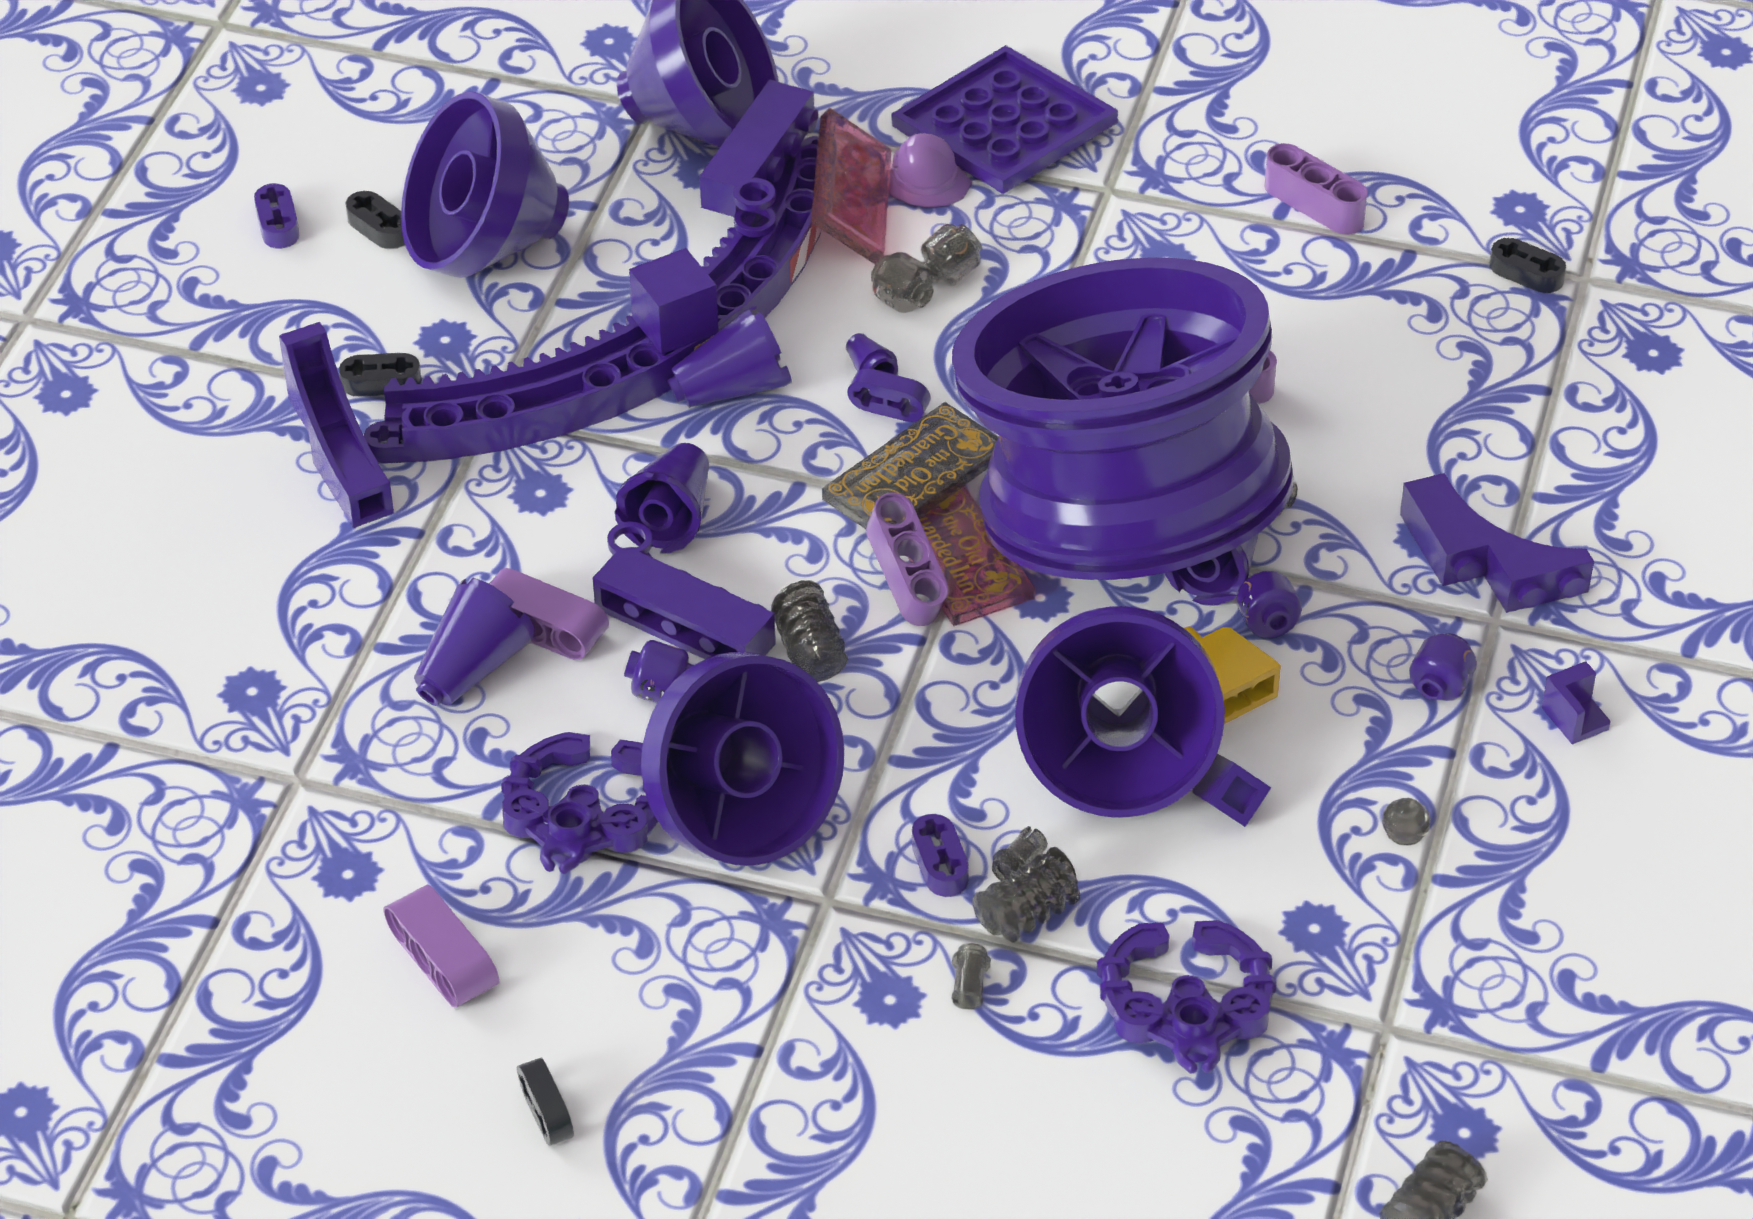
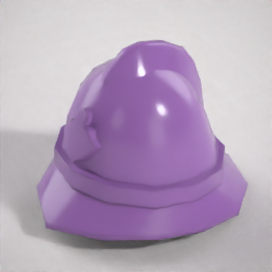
(927, 173)

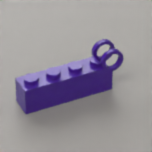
(756, 155)
(676, 604)

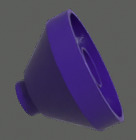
(696, 67)
(477, 188)
(1128, 756)
(743, 758)

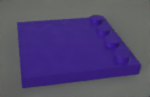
(1007, 118)

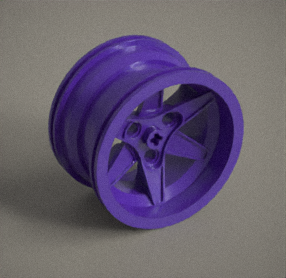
(1124, 417)

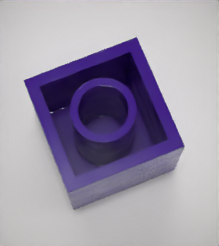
(673, 300)

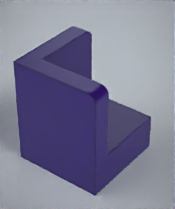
(1571, 705)
(1231, 790)

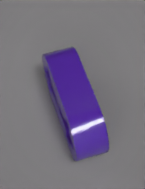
(281, 214)
(889, 395)
(948, 852)

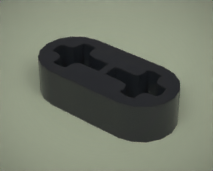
(372, 223)
(1527, 265)
(377, 372)
(545, 1101)

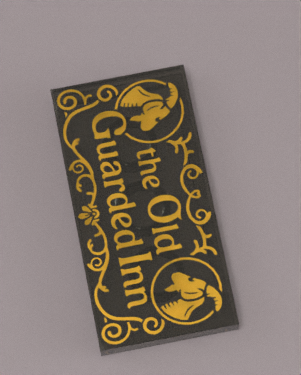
(921, 463)

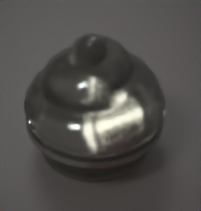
(1406, 821)

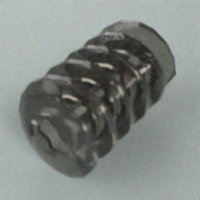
(809, 630)
(1028, 895)
(1438, 1185)

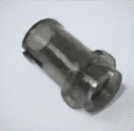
(1019, 852)
(970, 964)

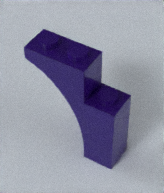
(334, 433)
(1467, 547)

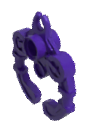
(576, 823)
(1190, 1017)

